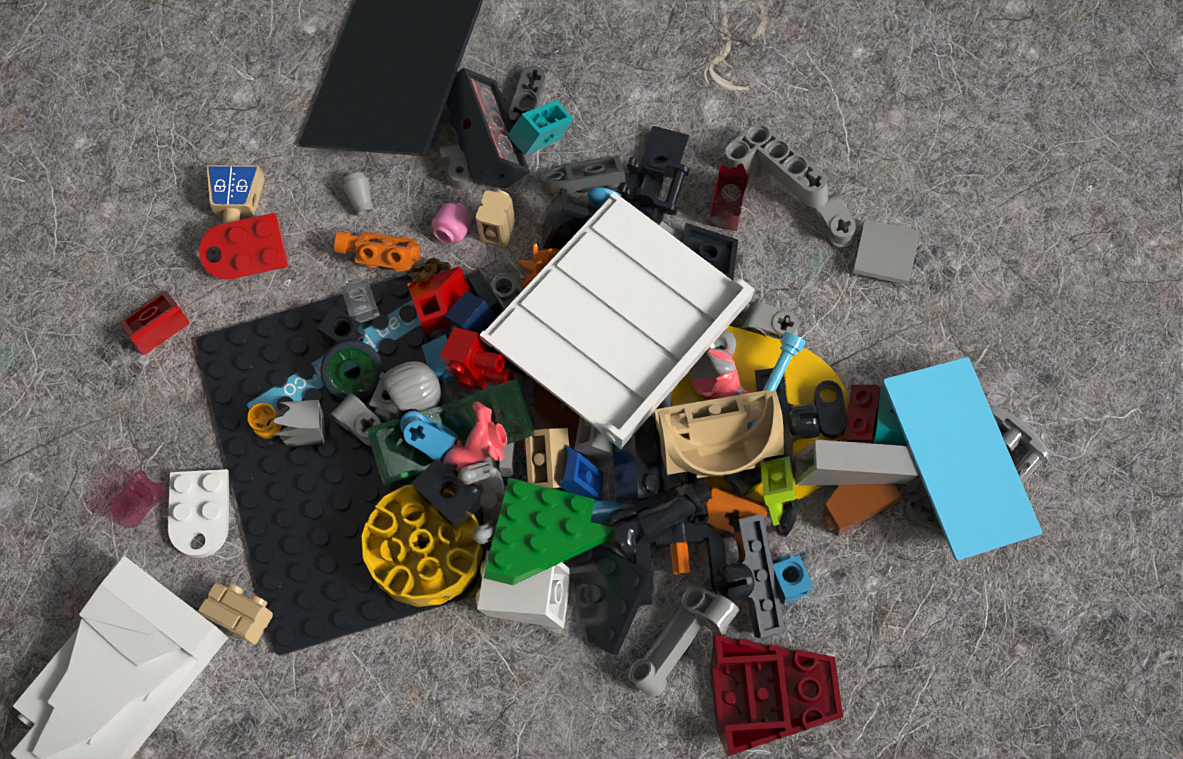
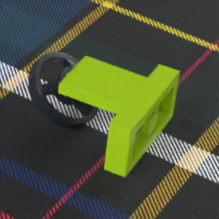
(779, 488)

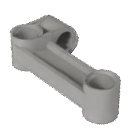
(697, 609)

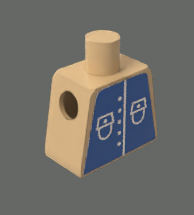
(234, 190)

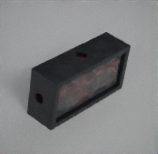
(483, 130)

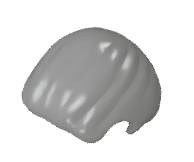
(412, 386)

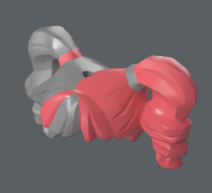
(715, 372)

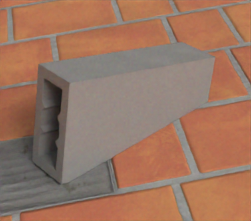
(853, 464)

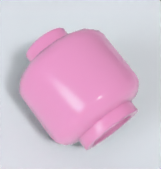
(451, 223)

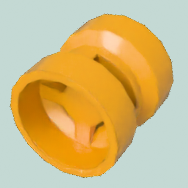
(261, 415)

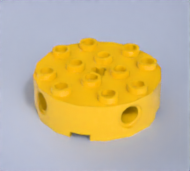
(416, 574)

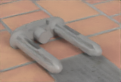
(1017, 433)
(492, 491)

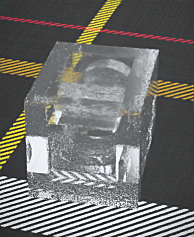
(363, 308)

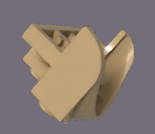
(719, 434)

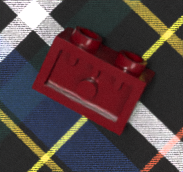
(862, 413)

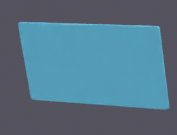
(962, 458)

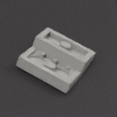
(886, 252)

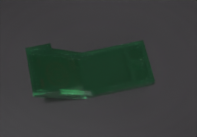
(401, 460)

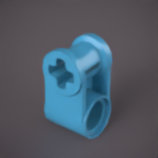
(430, 438)

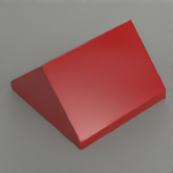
(154, 322)

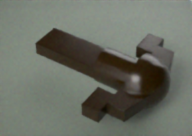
(431, 267)

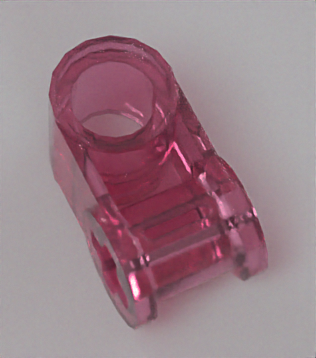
(138, 497)

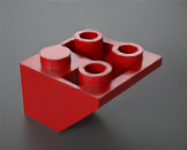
(437, 297)

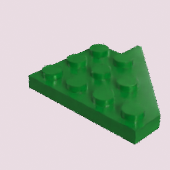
(539, 531)

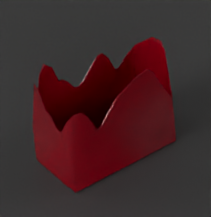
(726, 176)

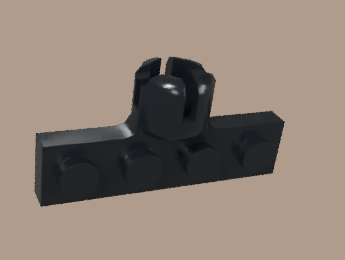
(798, 420)
(753, 576)

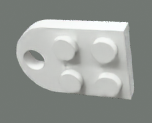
(198, 508)

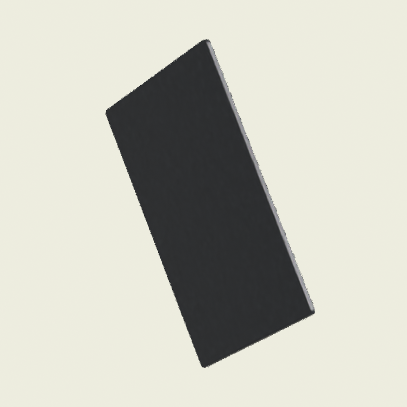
(310, 502)

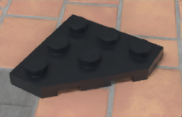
(608, 594)

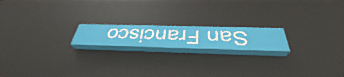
(297, 386)

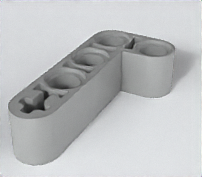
(765, 148)

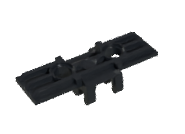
(647, 178)

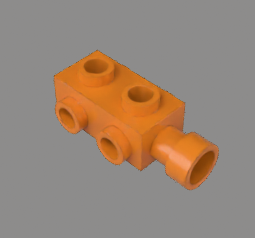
(386, 253)

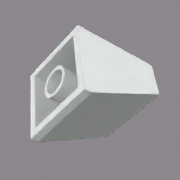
(534, 601)

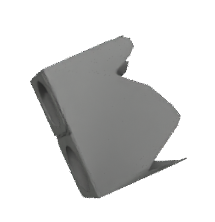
(304, 423)

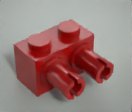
(473, 361)

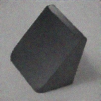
(745, 481)

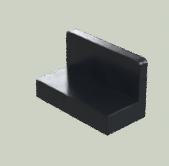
(562, 222)

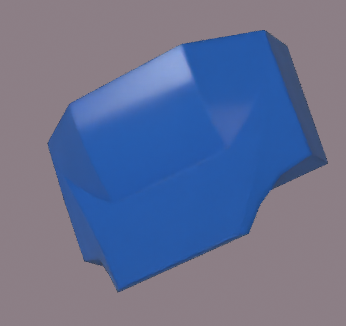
(581, 476)

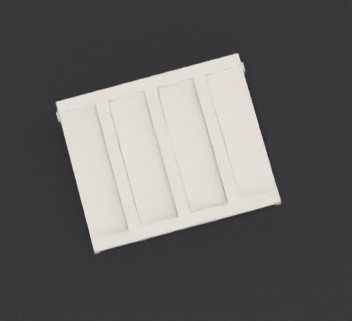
(617, 319)

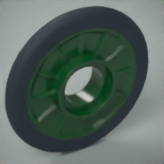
(351, 353)

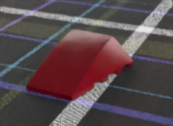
(769, 692)

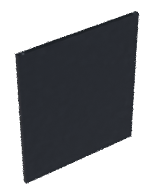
(391, 76)

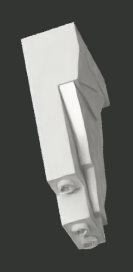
(116, 671)

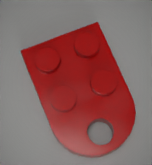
(246, 247)

